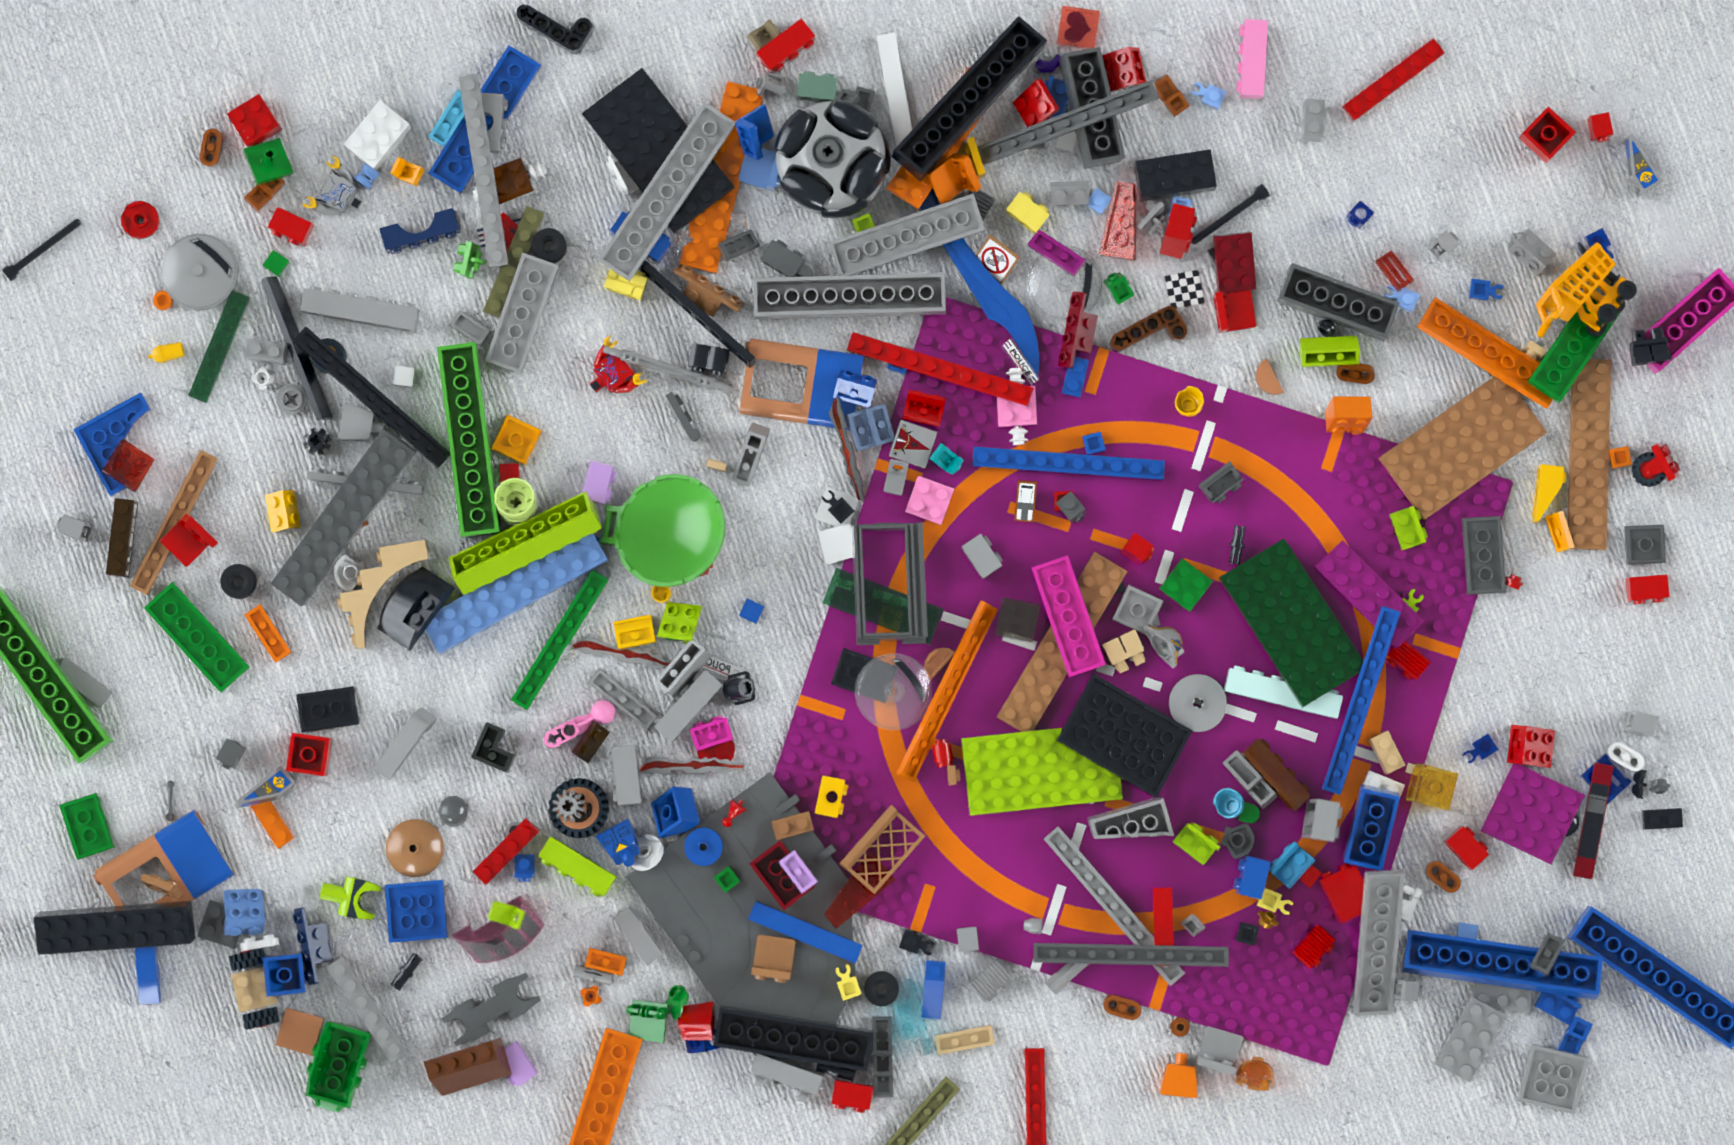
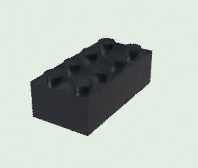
(1175, 175)

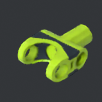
(349, 896)

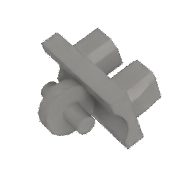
(1153, 220)

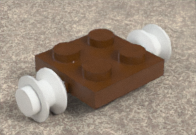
(513, 179)

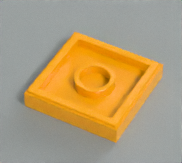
(516, 439)

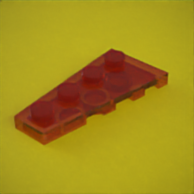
(1120, 226)
(855, 894)

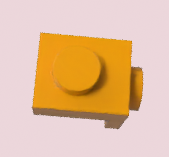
(407, 171)

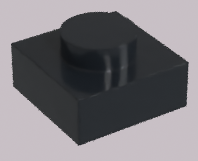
(1247, 933)

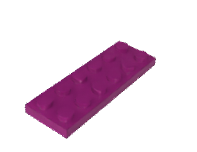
(1367, 590)

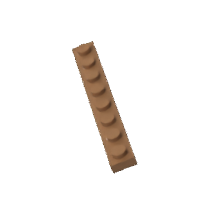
(182, 505)

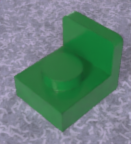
(1118, 287)

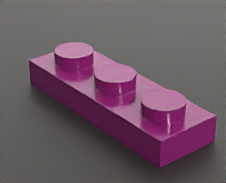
(1056, 252)

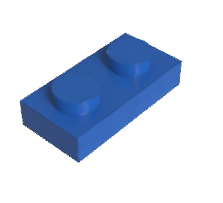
(1075, 378)

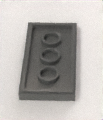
(1483, 555)

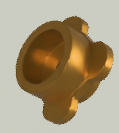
(1267, 919)

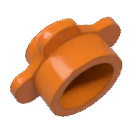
(587, 1000)

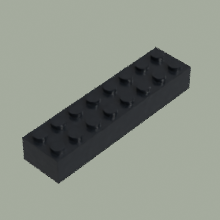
(114, 927)
(793, 1038)

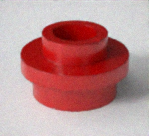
(1514, 581)

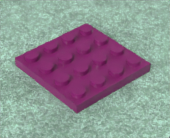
(1532, 813)

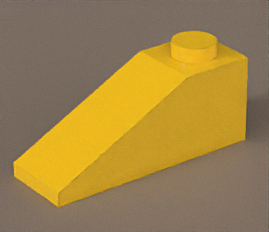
(1548, 483)

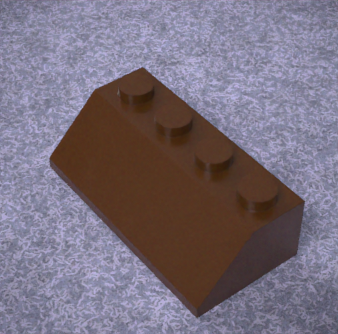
(1275, 774)
(468, 1067)

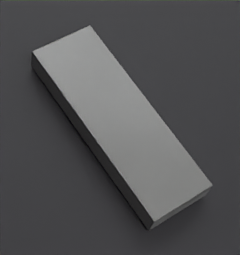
(85, 683)

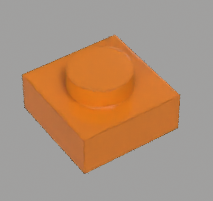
(1620, 457)

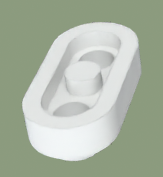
(1625, 757)
(251, 944)

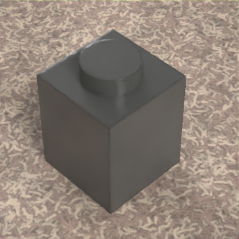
(230, 754)

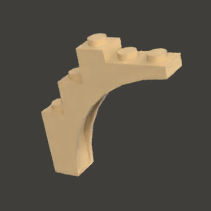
(359, 601)

